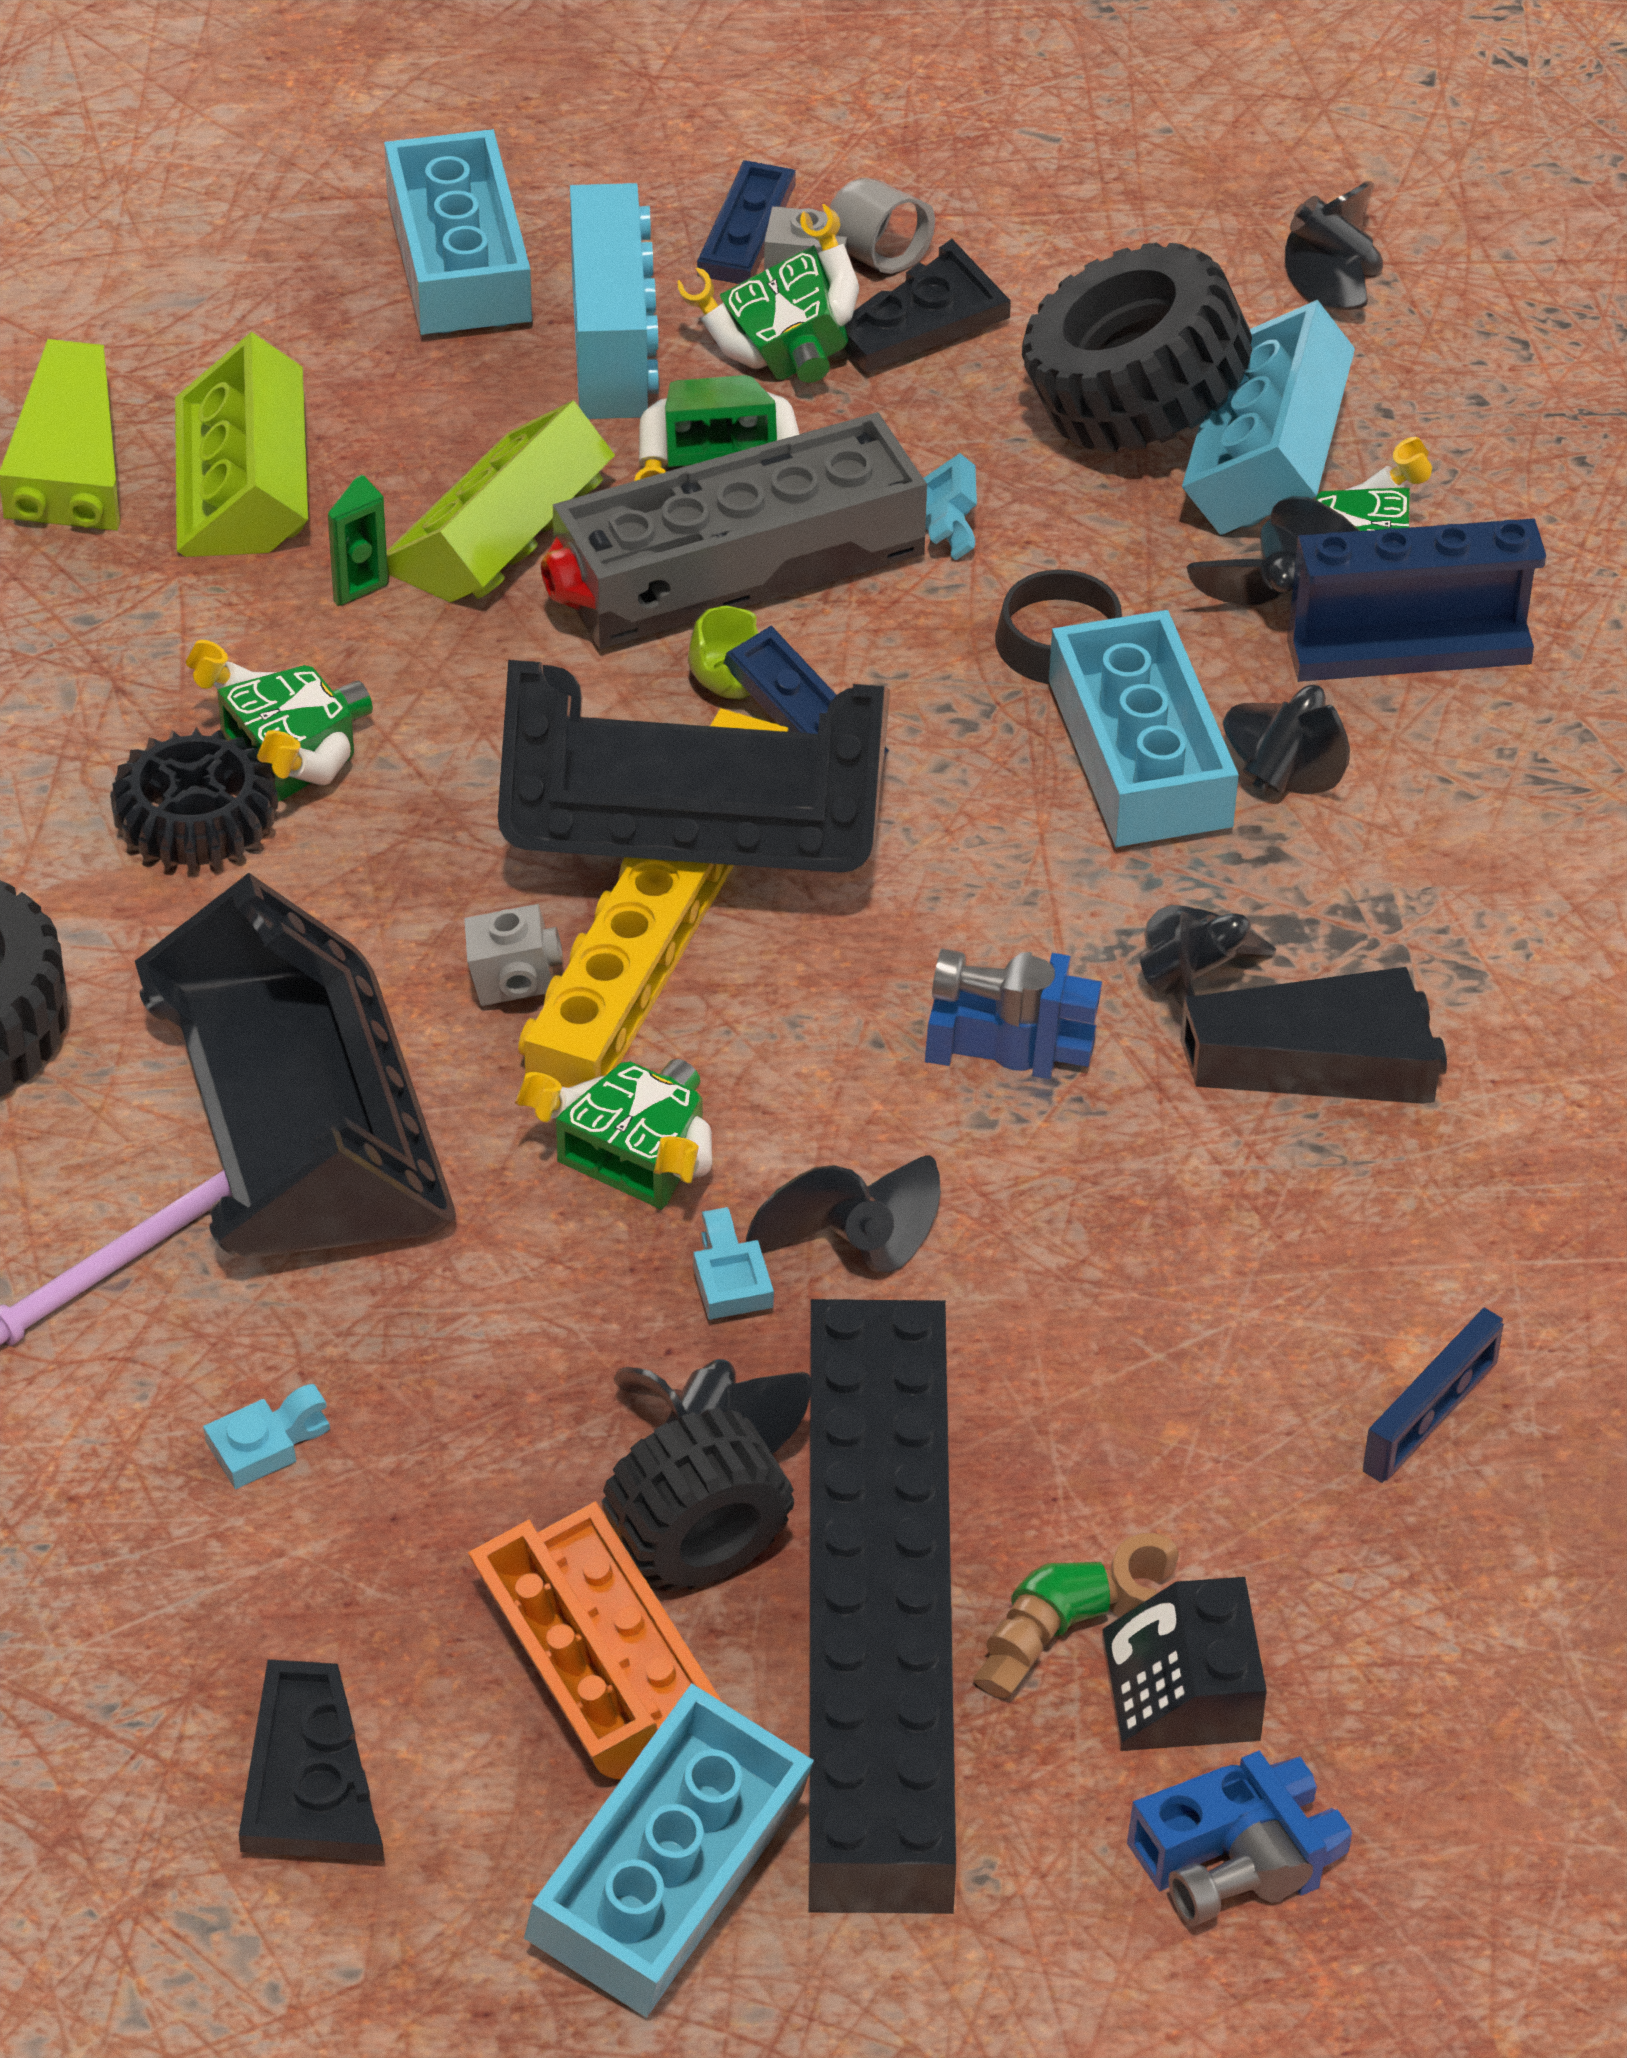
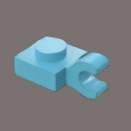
(949, 499)
(729, 1273)
(262, 1441)

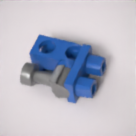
(1012, 1013)
(1250, 1815)

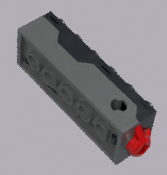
(736, 530)

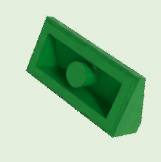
(357, 542)

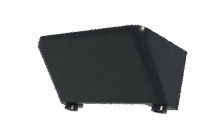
(689, 787)
(296, 1079)

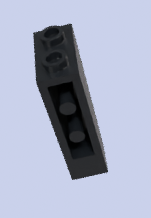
(1318, 1038)

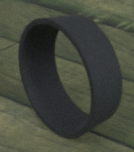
(1032, 657)

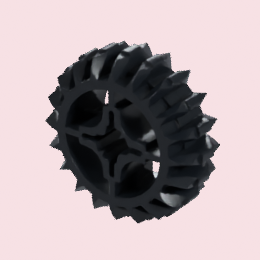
(195, 811)

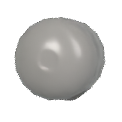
(864, 216)

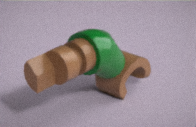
(1068, 1594)

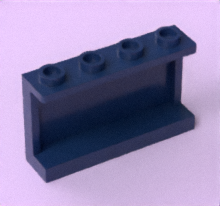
(1413, 599)

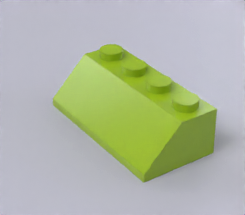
(241, 454)
(501, 506)

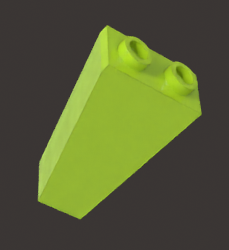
(63, 443)

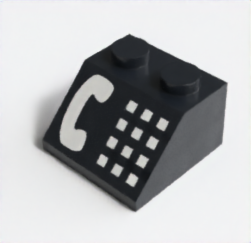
(1187, 1668)

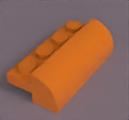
(591, 1631)

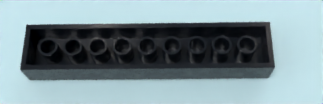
(880, 1610)

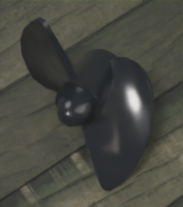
(1331, 251)
(1266, 578)
(1290, 743)
(1191, 942)
(879, 1219)
(770, 1402)

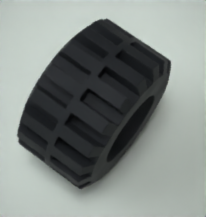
(697, 1499)

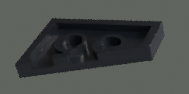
(926, 310)
(306, 1770)

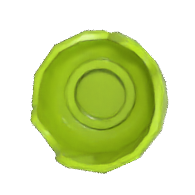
(712, 637)

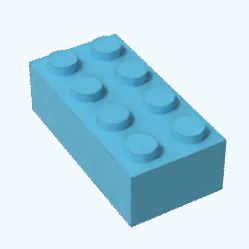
(458, 232)
(613, 300)
(1277, 423)
(1142, 728)
(668, 1850)

